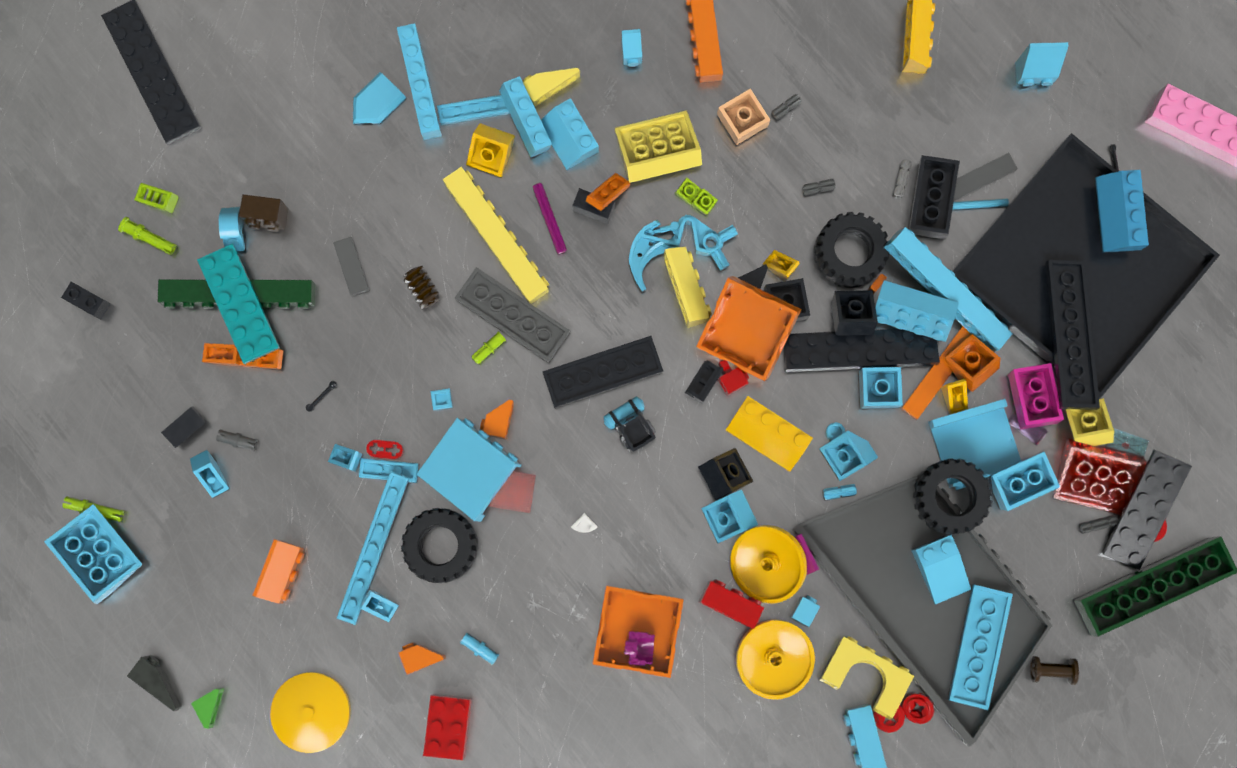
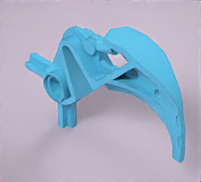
(700, 233)

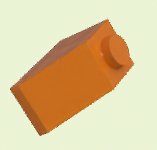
(498, 421)
(418, 657)

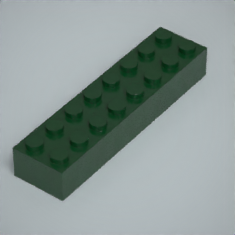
(1156, 586)

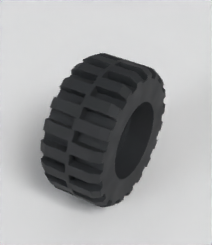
(858, 226)
(978, 496)
(413, 545)

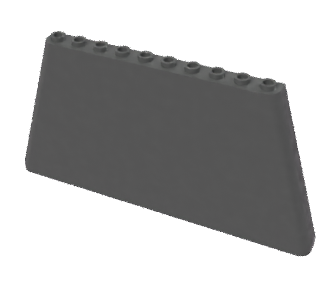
(872, 563)

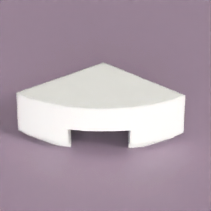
(584, 524)

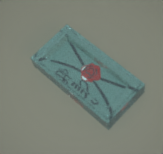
(1128, 443)

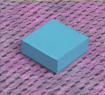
(441, 399)

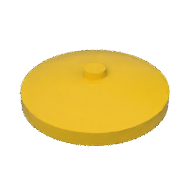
(768, 564)
(775, 659)
(310, 712)

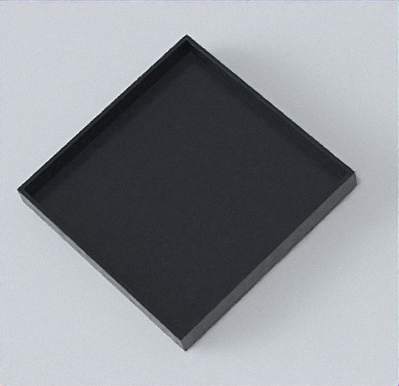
(1060, 221)

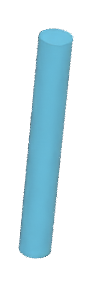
(980, 204)

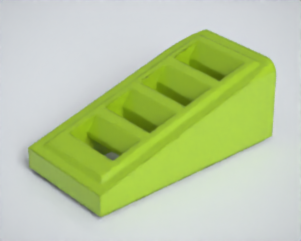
(167, 201)

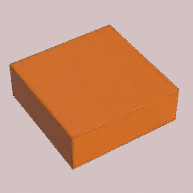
(877, 283)

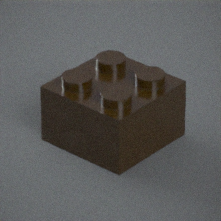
(263, 212)

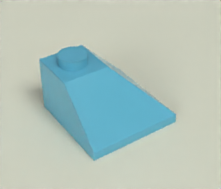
(848, 454)

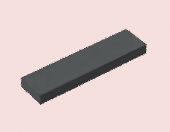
(984, 175)

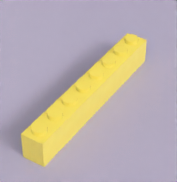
(495, 235)

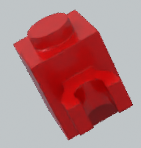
(732, 379)

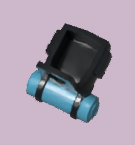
(631, 424)

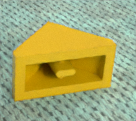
(781, 265)
(955, 396)

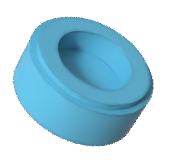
(834, 430)

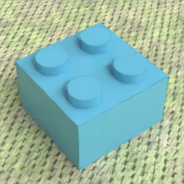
(880, 387)

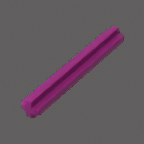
(549, 218)

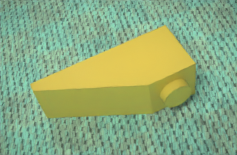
(546, 84)

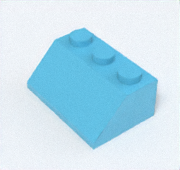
(569, 134)
(1023, 482)

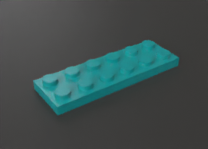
(238, 304)

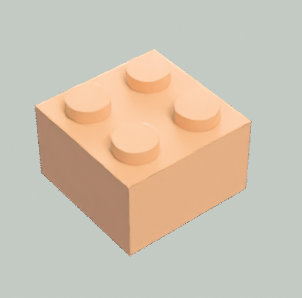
(743, 116)

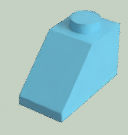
(631, 47)
(209, 473)

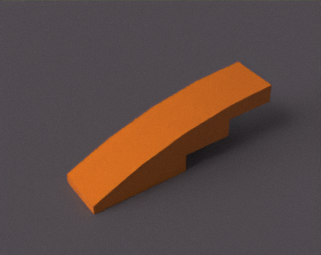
(228, 355)

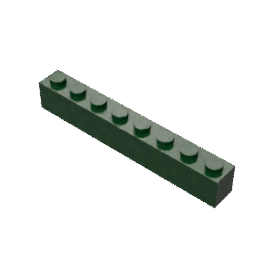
(269, 293)

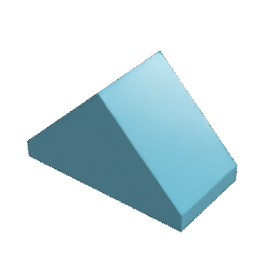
(345, 457)
(378, 605)

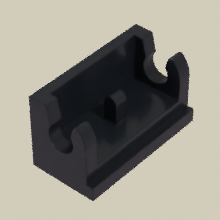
(704, 381)
(183, 426)

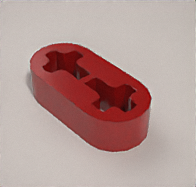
(384, 454)

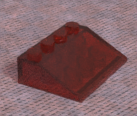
(1097, 476)

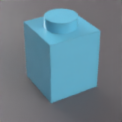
(805, 610)

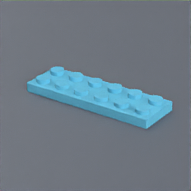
(980, 647)

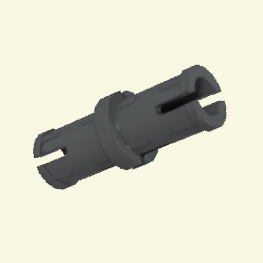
(237, 440)

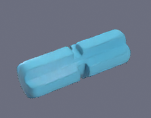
(844, 491)

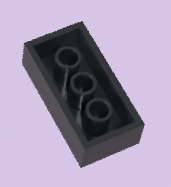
(934, 197)

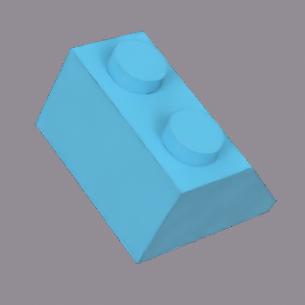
(729, 516)

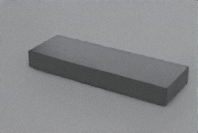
(351, 266)

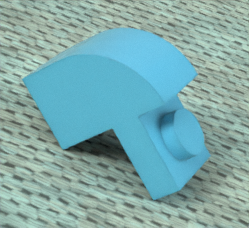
(231, 228)

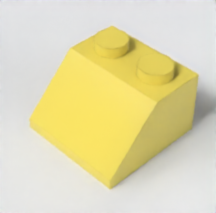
(1091, 426)

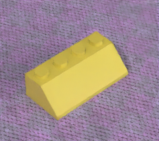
(686, 286)

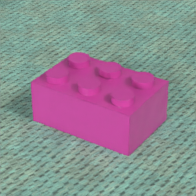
(1035, 396)

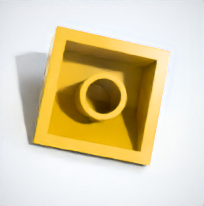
(490, 149)

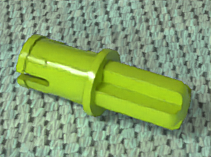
(488, 348)

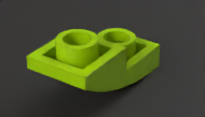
(695, 196)

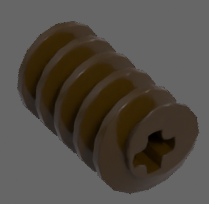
(420, 287)

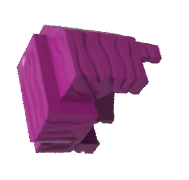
(640, 648)

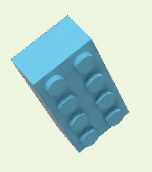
(915, 311)

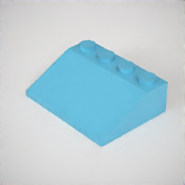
(93, 554)

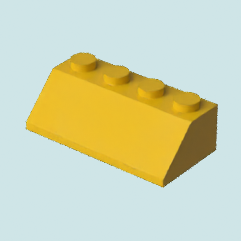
(917, 36)
(769, 434)

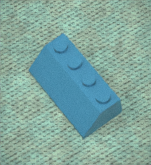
(1122, 211)

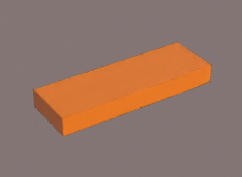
(608, 191)

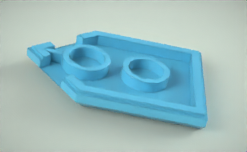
(376, 101)

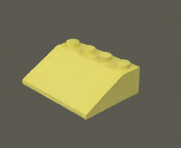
(658, 146)

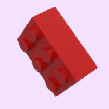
(731, 603)
(447, 727)

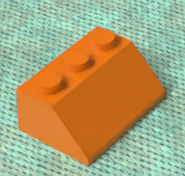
(278, 572)

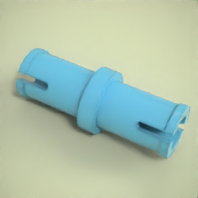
(479, 648)

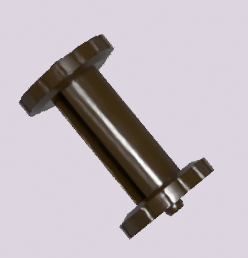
(1068, 671)

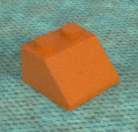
(973, 362)

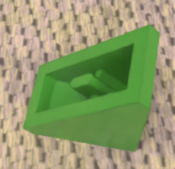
(208, 706)

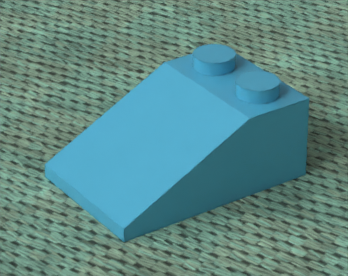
(1040, 63)
(942, 568)

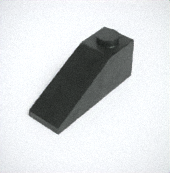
(152, 678)

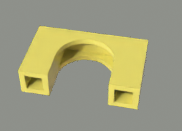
(895, 679)

